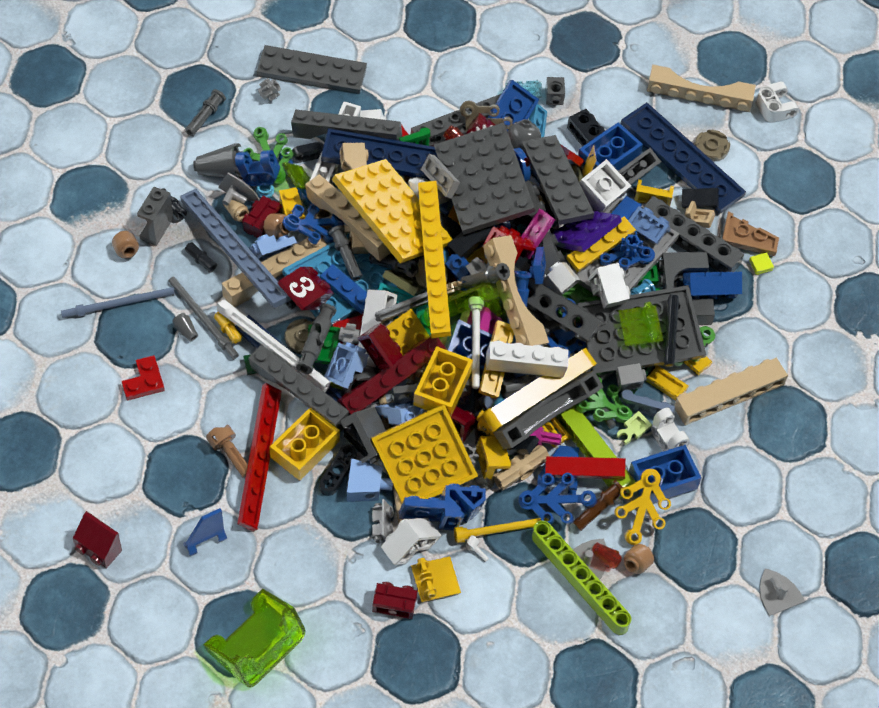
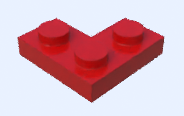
(147, 383)

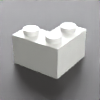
(560, 278)
(610, 285)
(409, 538)

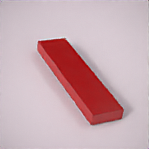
(586, 467)

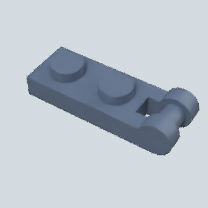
(643, 404)

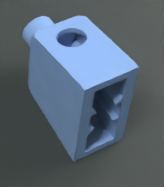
(366, 482)

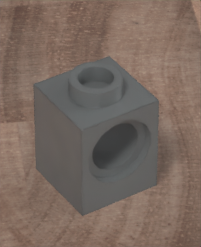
(555, 90)

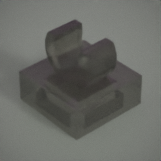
(480, 481)

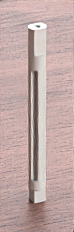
(269, 342)

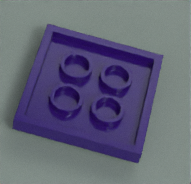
(585, 233)

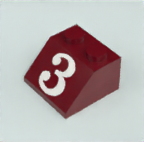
(306, 288)

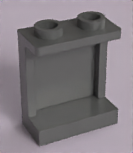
(158, 214)
(367, 425)

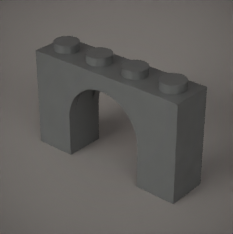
(672, 269)

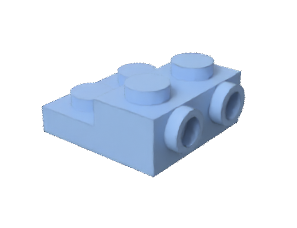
(268, 246)
(345, 362)
(399, 413)

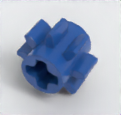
(631, 245)

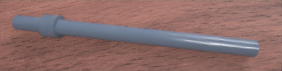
(80, 310)

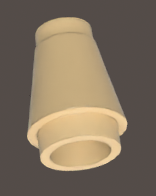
(237, 210)

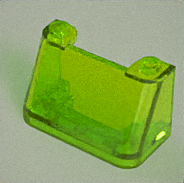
(459, 301)
(260, 640)

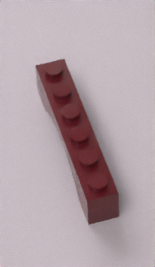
(388, 378)

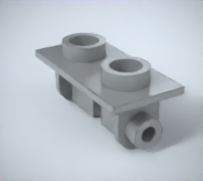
(382, 513)

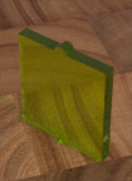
(297, 174)

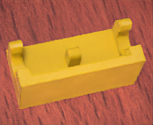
(645, 193)

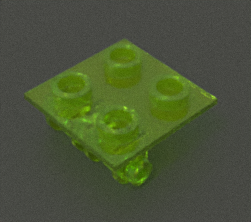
(640, 325)

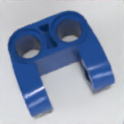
(258, 172)

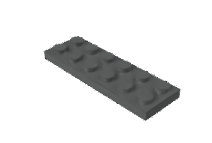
(312, 69)
(557, 180)

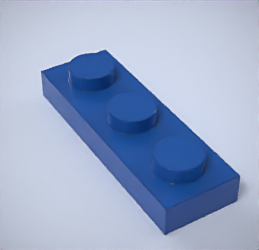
(538, 265)
(345, 288)

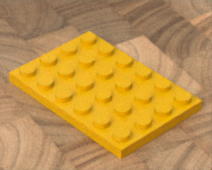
(387, 207)

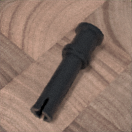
(399, 268)

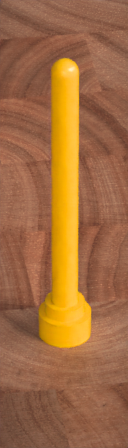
(462, 534)

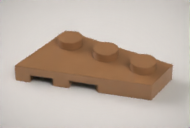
(744, 236)

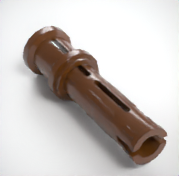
(606, 499)

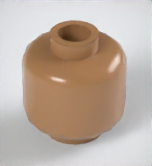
(274, 226)
(125, 244)
(638, 559)

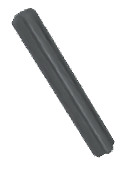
(401, 307)

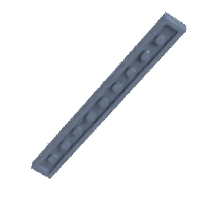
(235, 248)

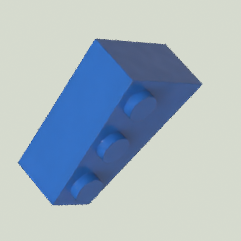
(713, 284)

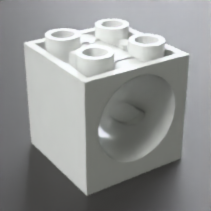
(604, 186)

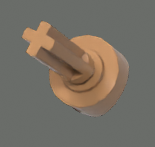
(223, 440)

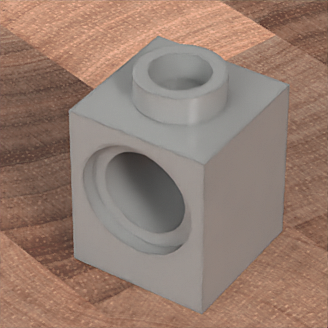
(630, 377)

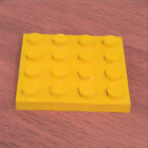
(424, 455)

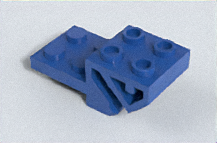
(449, 510)

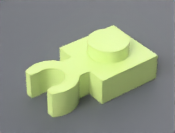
(636, 426)

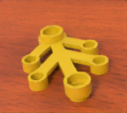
(643, 503)

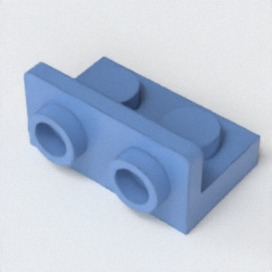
(649, 225)

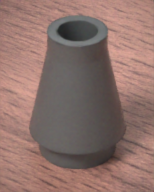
(185, 326)

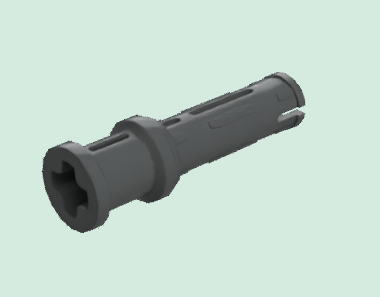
(209, 107)
(343, 245)
(490, 275)

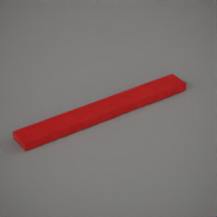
(259, 457)

